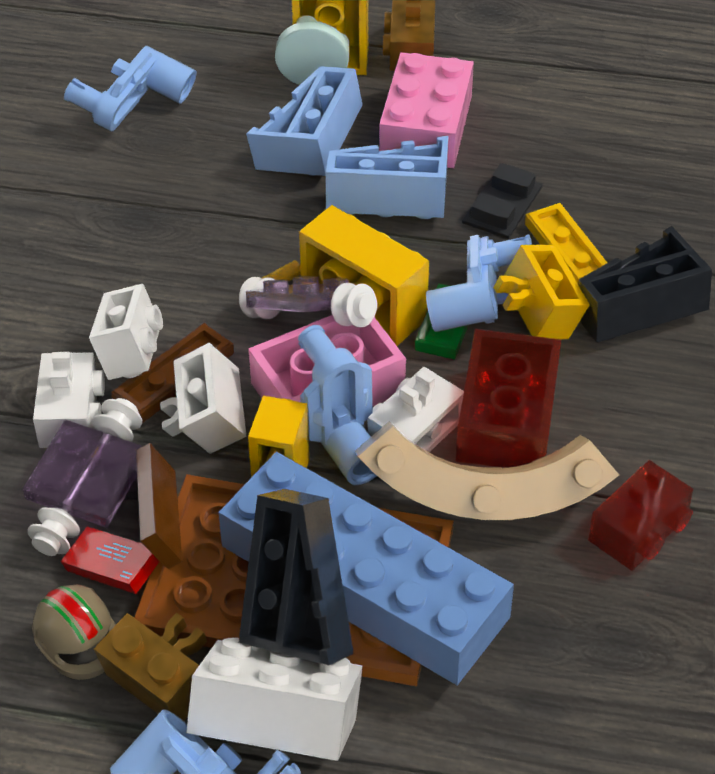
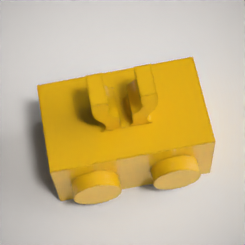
(543, 292)

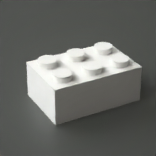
(274, 700)

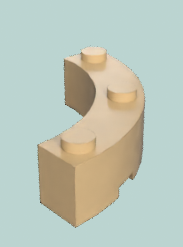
(487, 491)

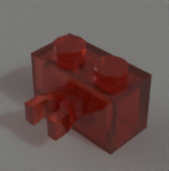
(641, 515)

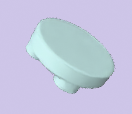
(308, 46)

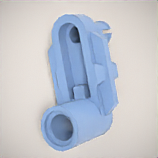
(146, 71)
(476, 298)
(338, 402)
(168, 748)

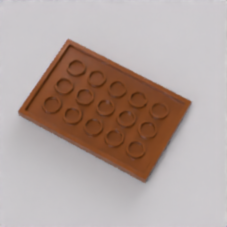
(212, 581)

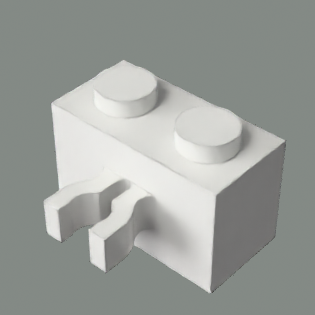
(66, 391)
(207, 400)
(421, 409)

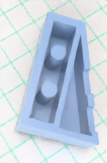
(389, 181)

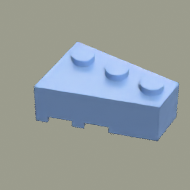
(309, 125)

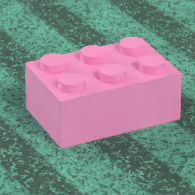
(427, 102)
(285, 370)

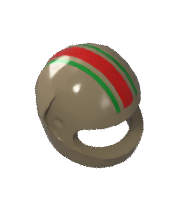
(70, 623)

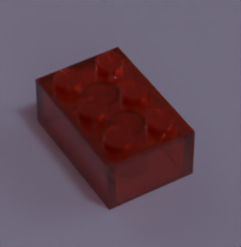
(507, 399)

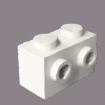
(126, 332)

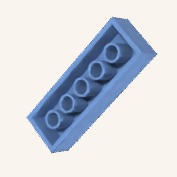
(392, 576)

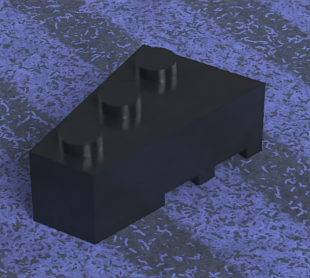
(647, 288)
(295, 580)

